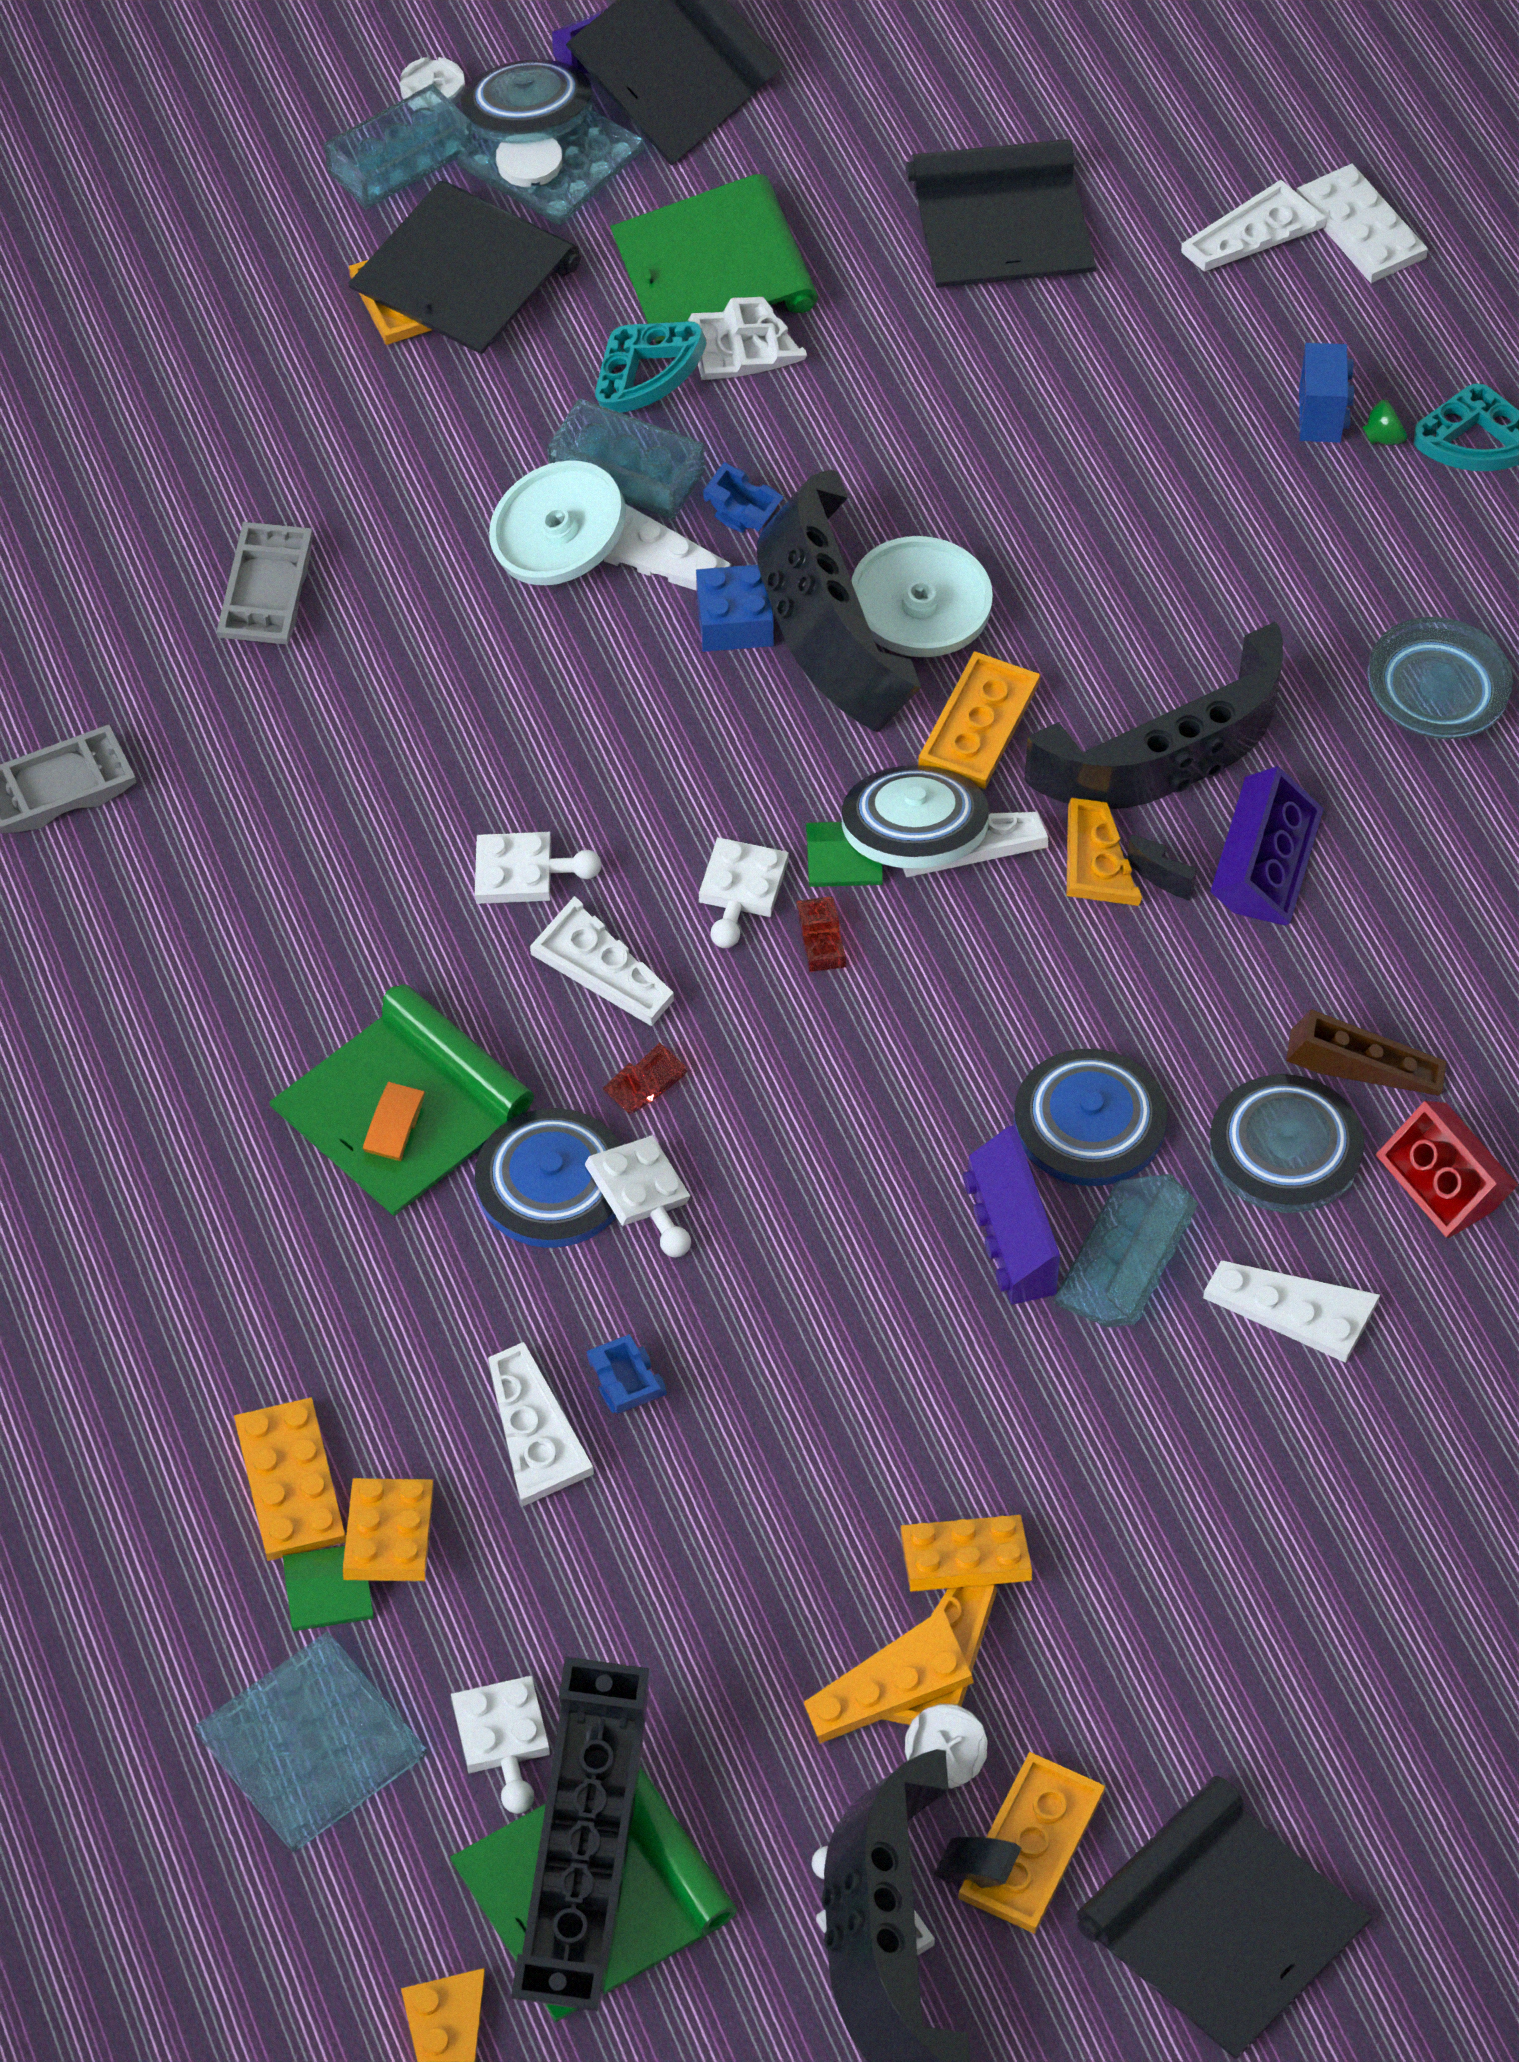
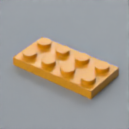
(980, 718)
(289, 1479)
(1047, 1819)

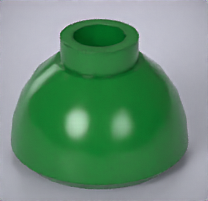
(1384, 425)

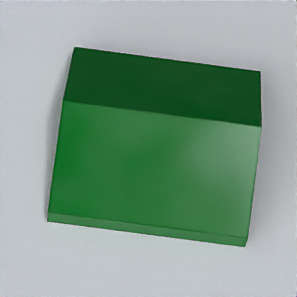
(835, 861)
(320, 1594)

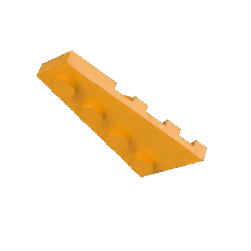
(968, 1616)
(898, 1677)

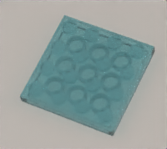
(590, 159)
(310, 1741)

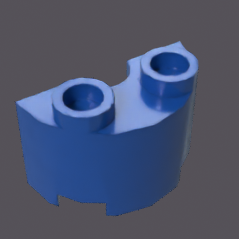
(739, 502)
(625, 1375)

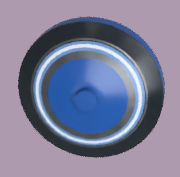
(1090, 1117)
(537, 1181)

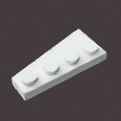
(1256, 225)
(660, 551)
(1005, 836)
(591, 956)
(1300, 1308)
(537, 1434)

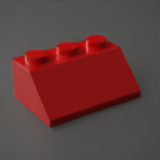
(1445, 1168)

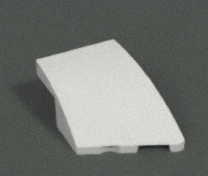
(744, 340)

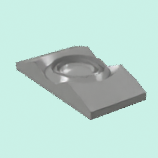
(265, 583)
(62, 778)

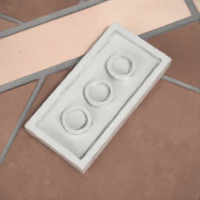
(1363, 223)

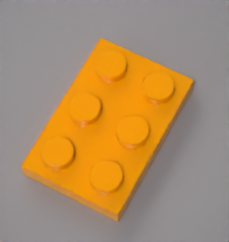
(388, 1529)
(966, 1553)

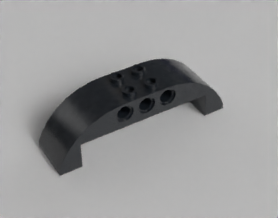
(821, 609)
(1170, 749)
(584, 1835)
(873, 1919)

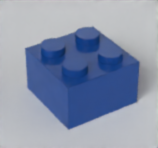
(1325, 392)
(733, 608)

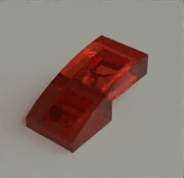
(821, 934)
(646, 1080)

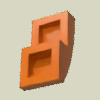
(393, 1121)

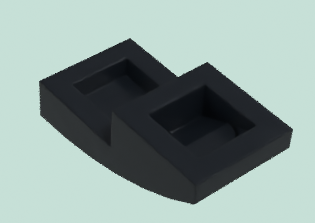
(1150, 862)
(978, 1859)

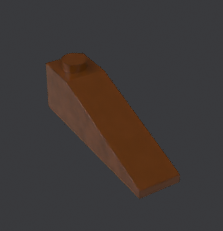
(1359, 1055)

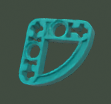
(681, 341)
(1471, 412)

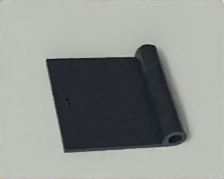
(675, 65)
(1001, 213)
(463, 266)
(1220, 1916)

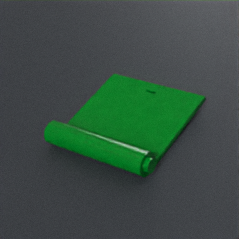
(713, 251)
(421, 1050)
(665, 1895)

